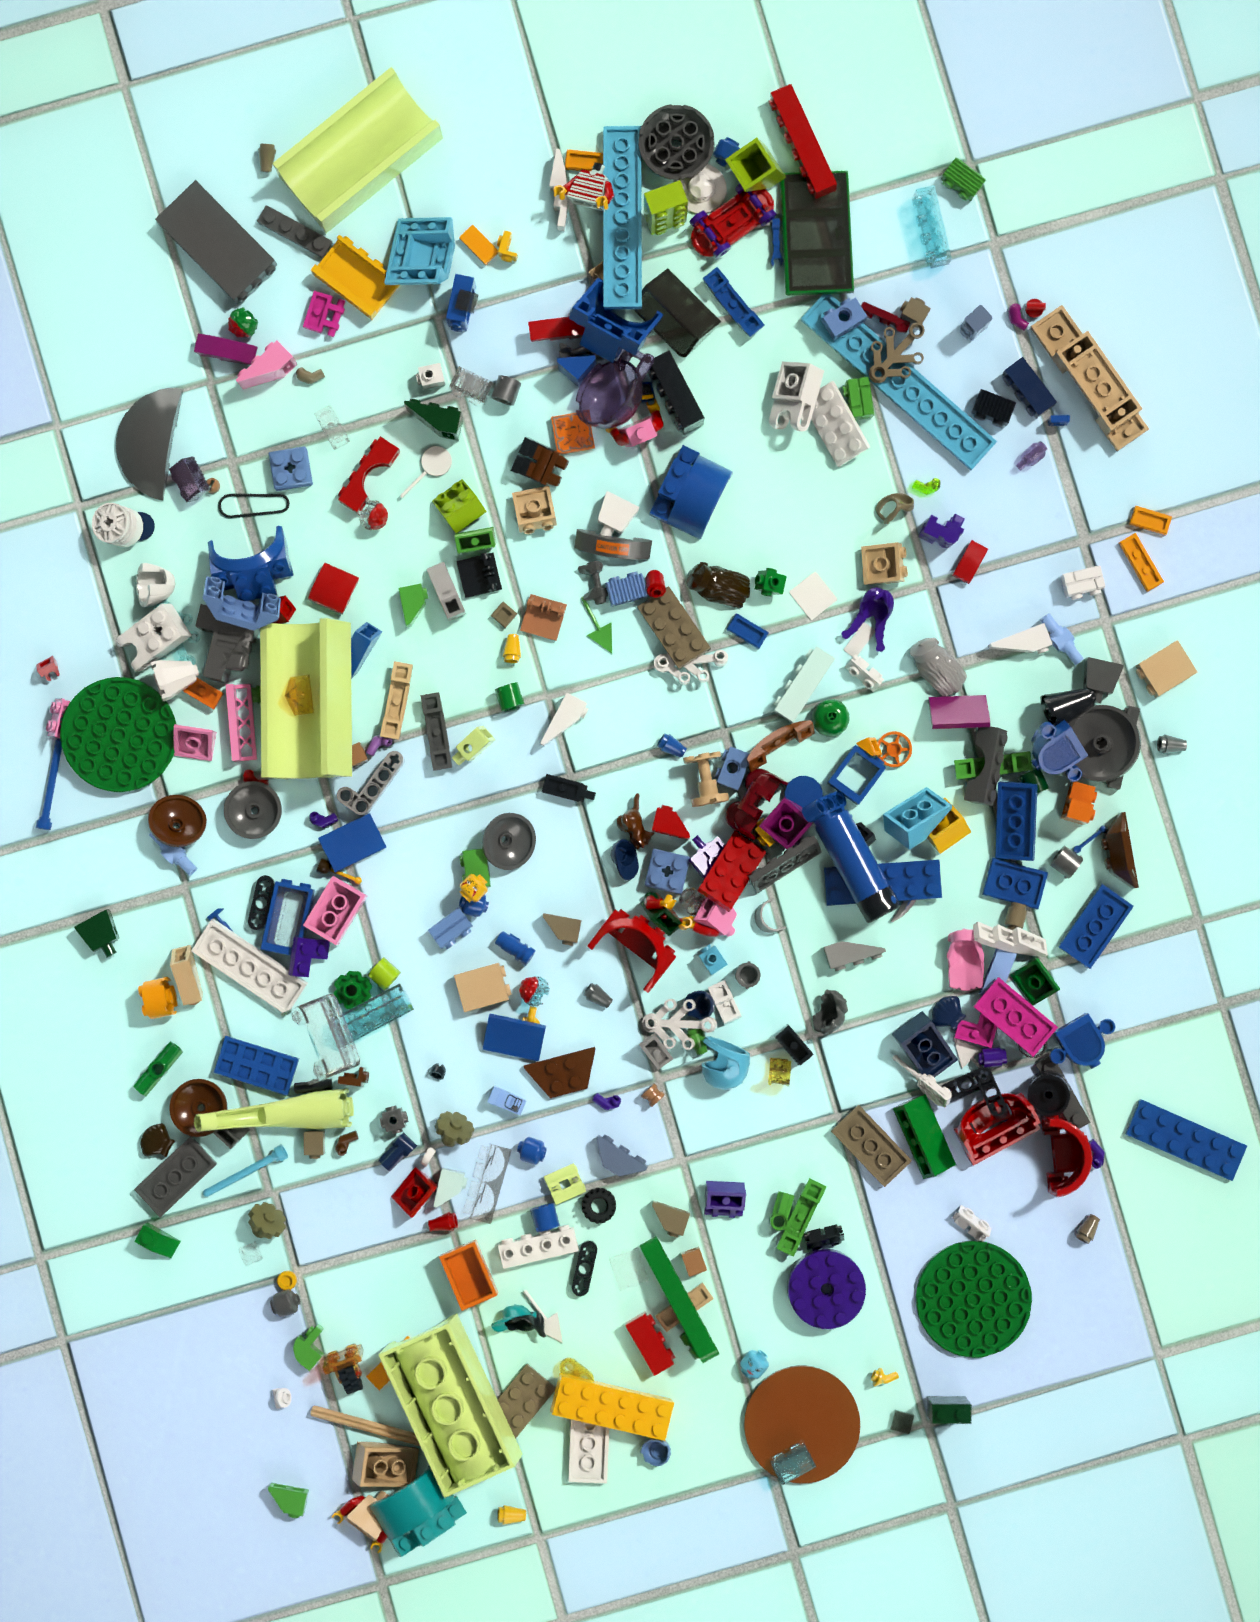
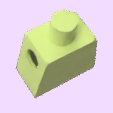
(479, 739)

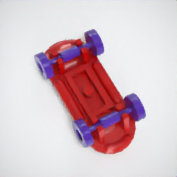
(731, 221)

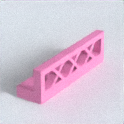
(233, 718)

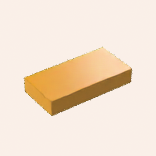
(582, 160)
(479, 244)
(1150, 520)

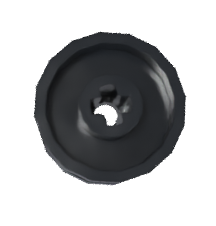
(1043, 1103)

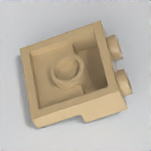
(534, 509)
(884, 563)

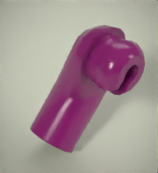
(1015, 317)

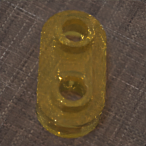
(578, 1369)

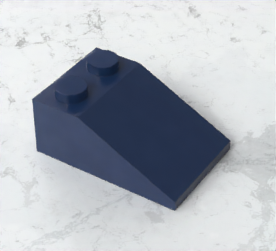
(924, 1045)

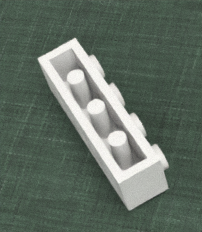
(538, 1247)

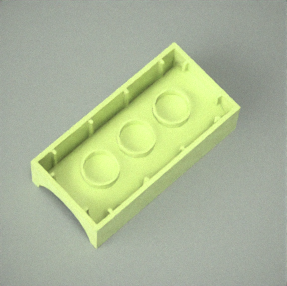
(357, 150)
(314, 742)
(451, 1406)

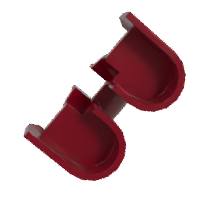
(744, 814)

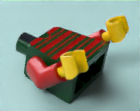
(661, 912)

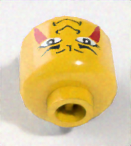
(473, 888)

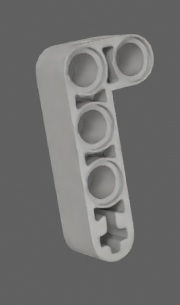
(381, 785)

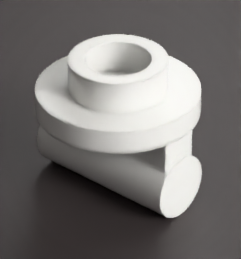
(282, 1397)

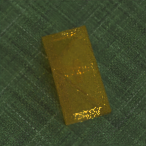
(300, 695)

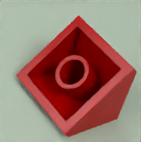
(414, 1192)

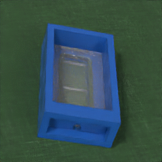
(286, 916)

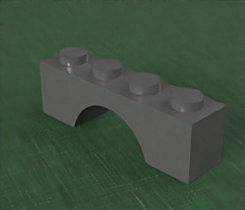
(983, 788)

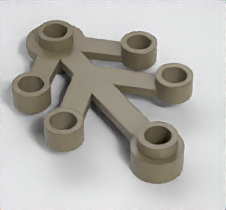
(895, 356)

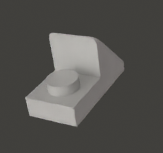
(656, 1051)

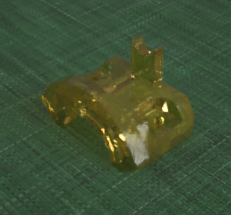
(779, 1071)

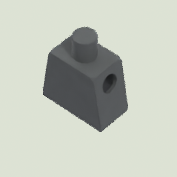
(1101, 677)

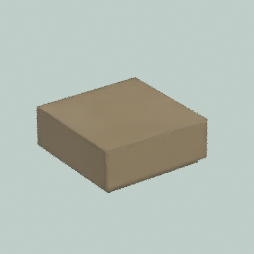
(504, 614)

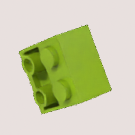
(459, 506)

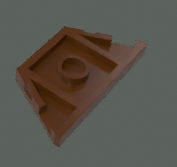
(563, 1073)

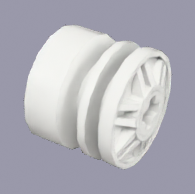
(117, 525)

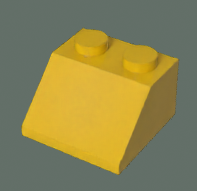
(949, 830)

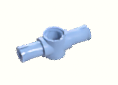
(1062, 639)
(176, 856)

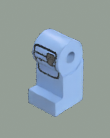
(506, 1100)

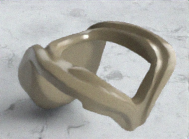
(902, 502)

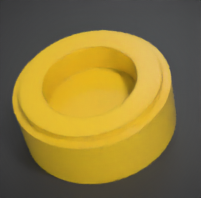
(287, 1280)

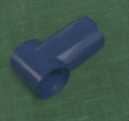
(401, 1148)

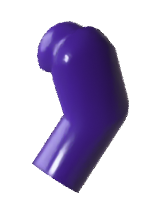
(322, 821)
(1097, 1154)

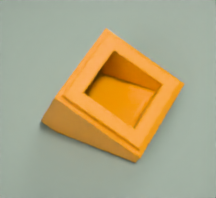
(870, 746)

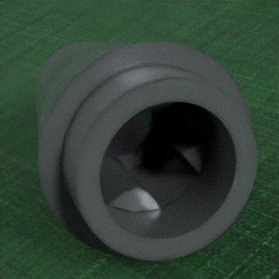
(597, 995)

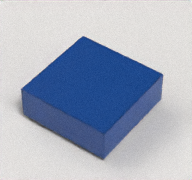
(1058, 420)

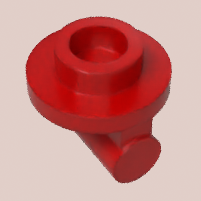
(1034, 308)

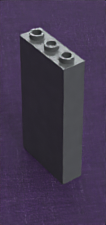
(216, 242)

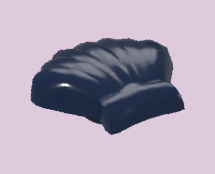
(947, 1012)

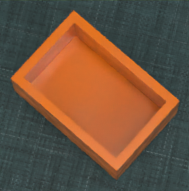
(468, 1274)

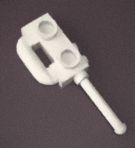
(927, 1083)

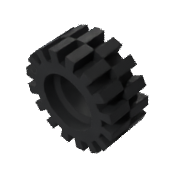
(599, 1217)

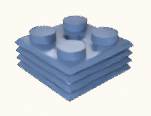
(300, 476)
(660, 860)

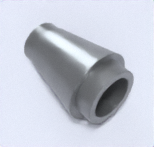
(1171, 744)

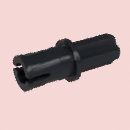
(303, 1087)

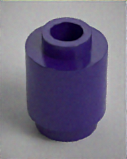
(992, 1057)

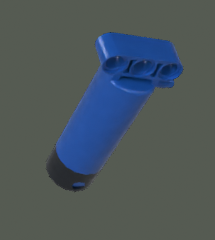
(851, 856)

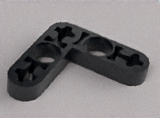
(983, 1086)

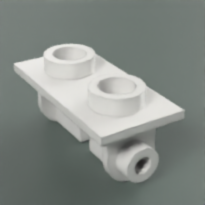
(870, 679)
(979, 1228)

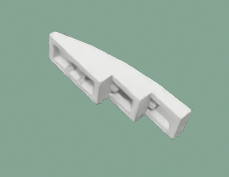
(558, 177)
(1009, 940)

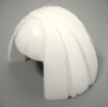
(153, 584)

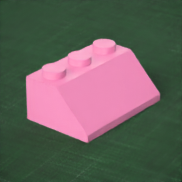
(335, 910)

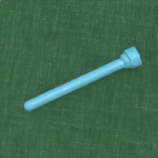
(278, 1154)

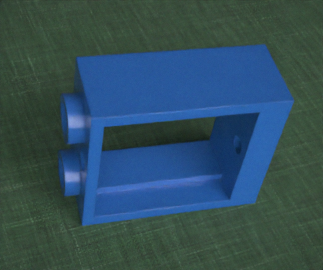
(455, 318)
(846, 791)

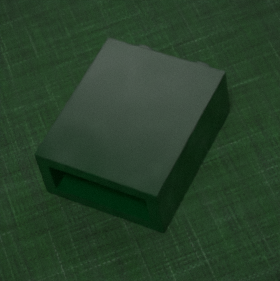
(949, 1410)

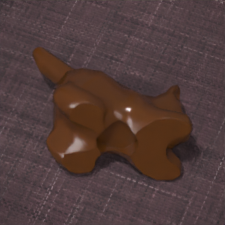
(632, 823)

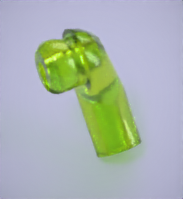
(927, 488)

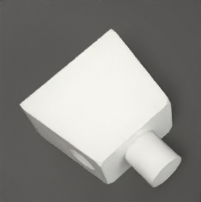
(616, 514)

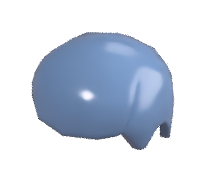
(656, 1451)

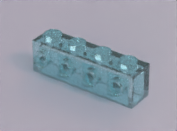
(932, 227)
(377, 1011)

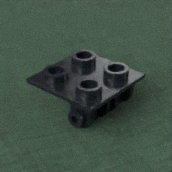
(479, 575)

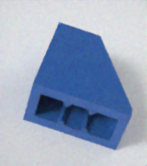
(362, 644)

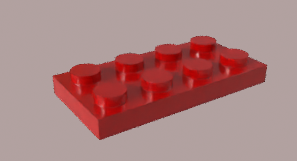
(731, 871)

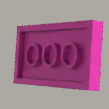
(1015, 1016)

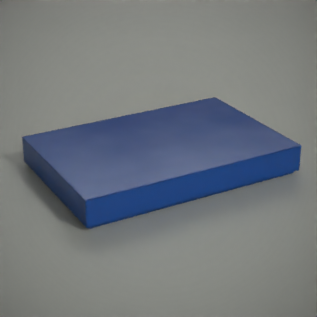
(352, 842)
(1015, 883)
(514, 1037)

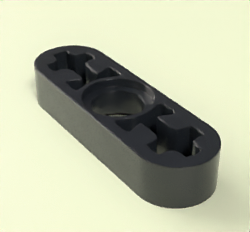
(252, 915)
(576, 1281)

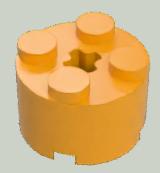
(158, 998)

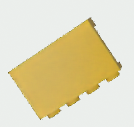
(355, 277)

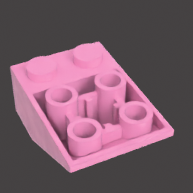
(270, 366)

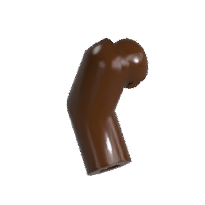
(344, 1141)

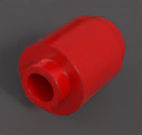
(655, 584)

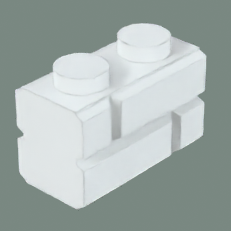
(1082, 582)

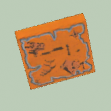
(571, 434)

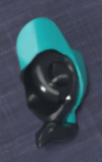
(520, 1318)

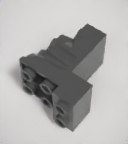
(228, 647)

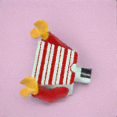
(588, 189)

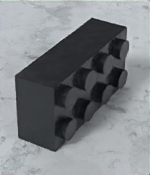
(676, 393)

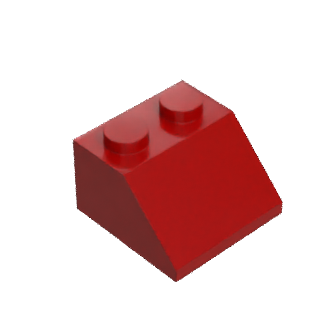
(669, 823)

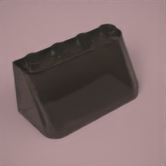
(685, 318)

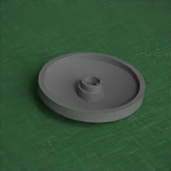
(1109, 740)

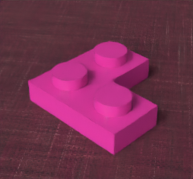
(980, 1033)

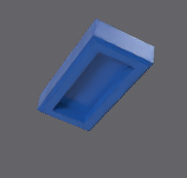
(747, 631)

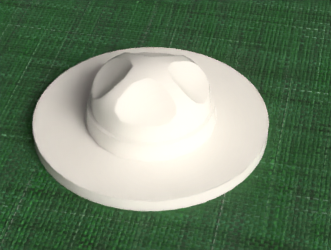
(705, 190)

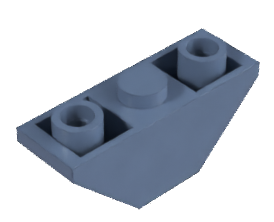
(618, 1158)

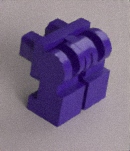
(944, 534)

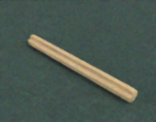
(365, 1425)

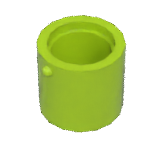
(384, 973)

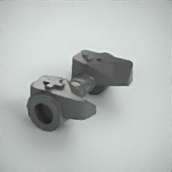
(565, 351)
(597, 593)

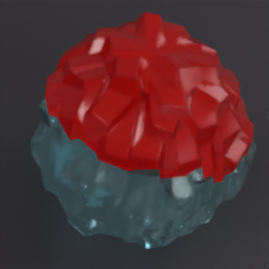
(533, 989)

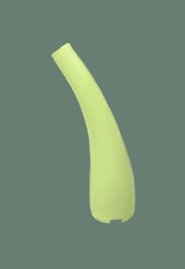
(311, 1111)

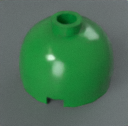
(822, 721)

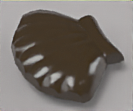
(156, 1141)

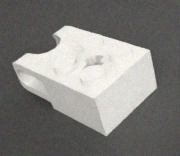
(795, 395)
(154, 636)

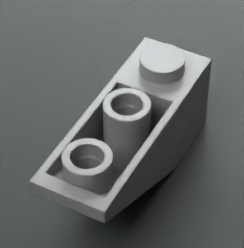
(446, 591)
(845, 952)

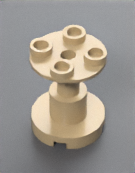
(707, 787)

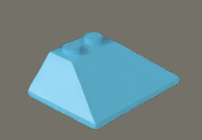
(421, 251)

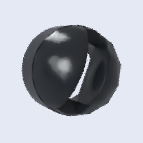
(438, 1072)

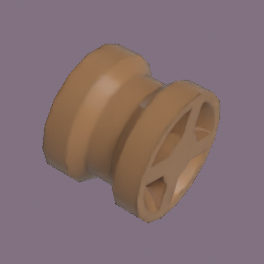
(653, 1095)

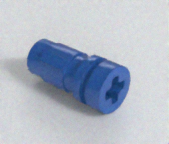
(514, 947)

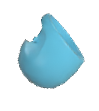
(729, 1067)

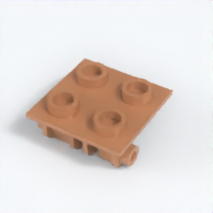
(543, 617)

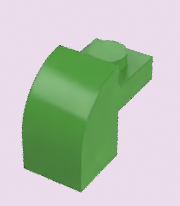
(305, 1351)

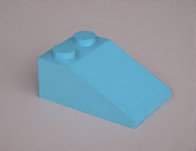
(915, 817)

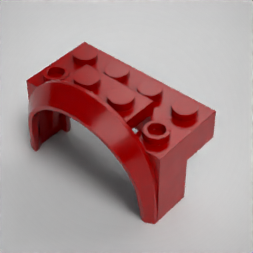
(1018, 1126)

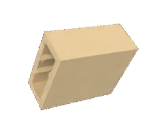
(1165, 669)
(482, 987)

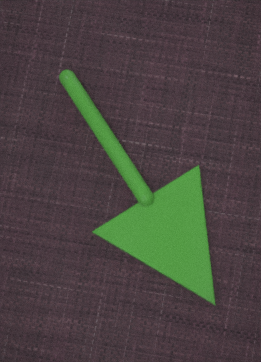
(603, 634)

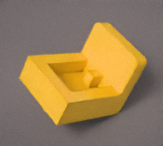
(504, 244)
(763, 837)

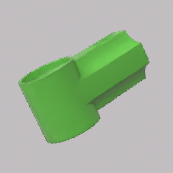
(782, 1208)

